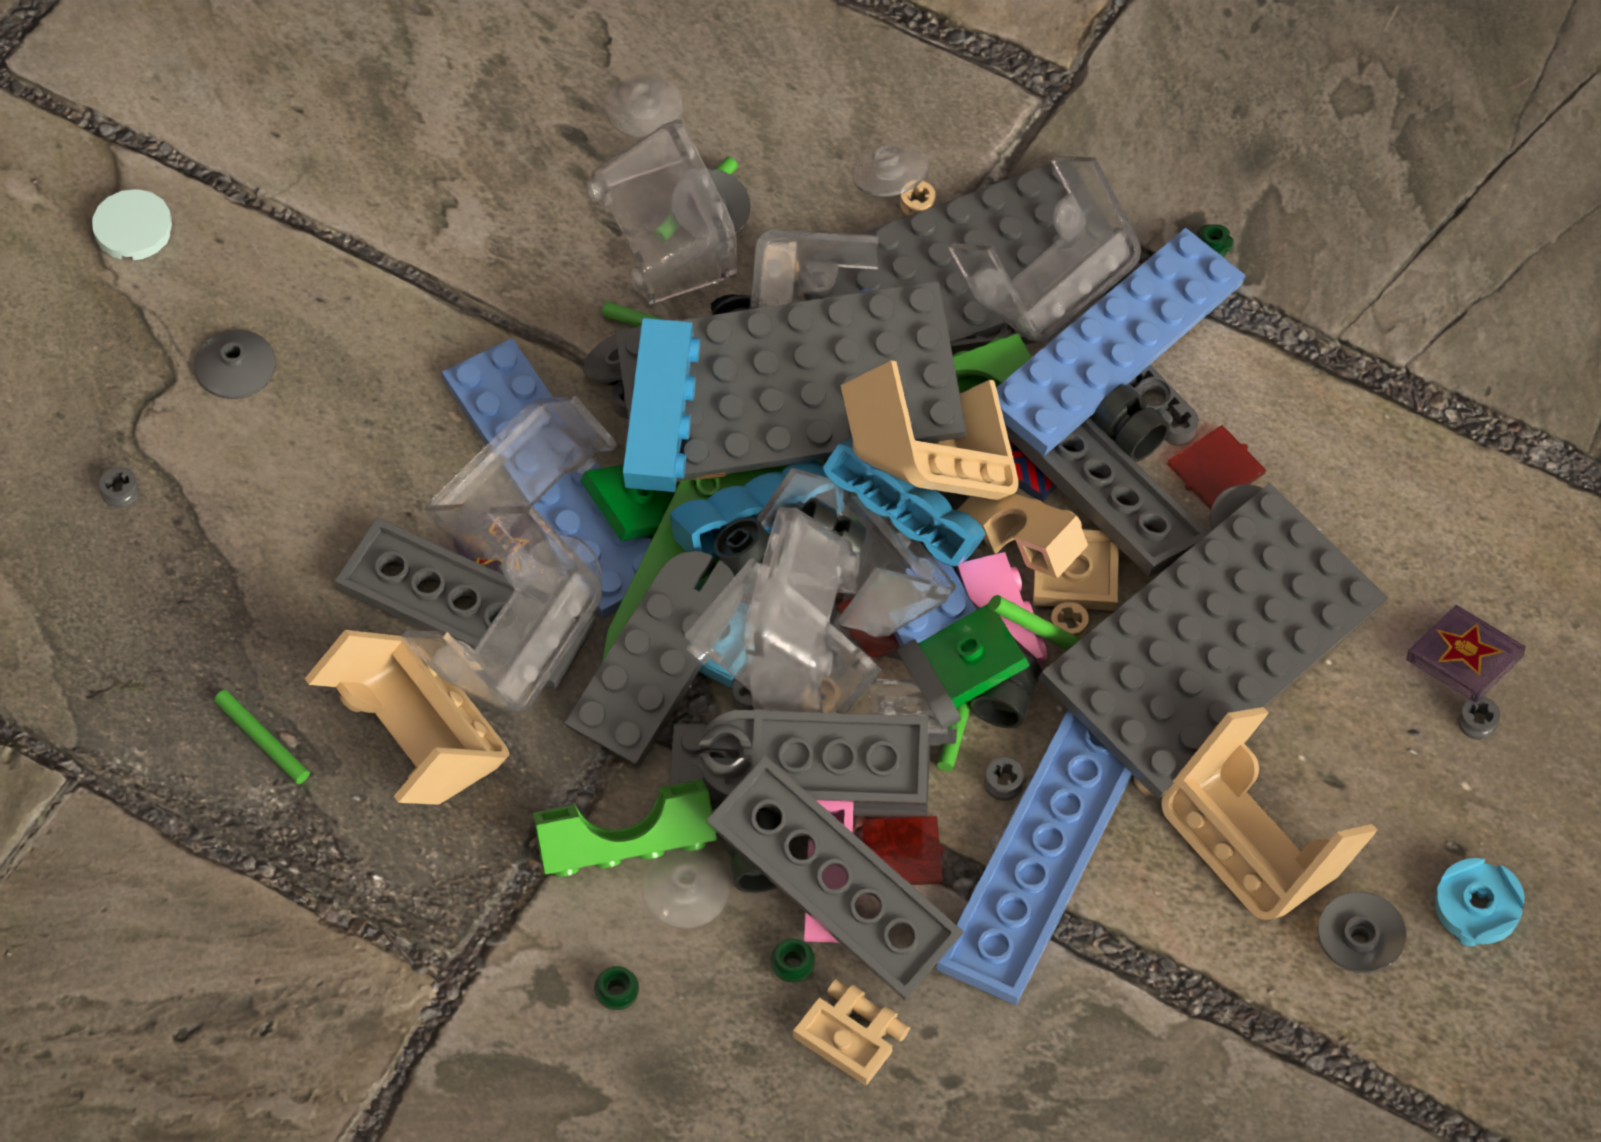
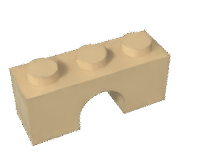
(1044, 534)

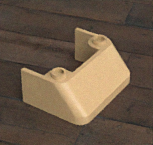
(885, 439)
(420, 710)
(1238, 837)

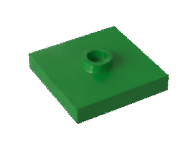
(628, 510)
(973, 655)

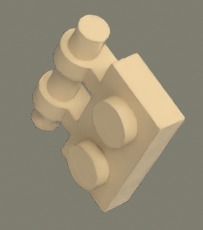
(844, 1041)

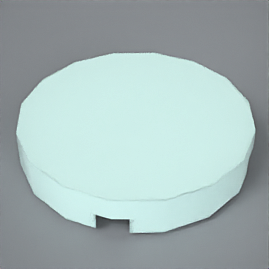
(132, 224)

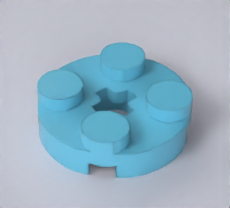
(1473, 924)

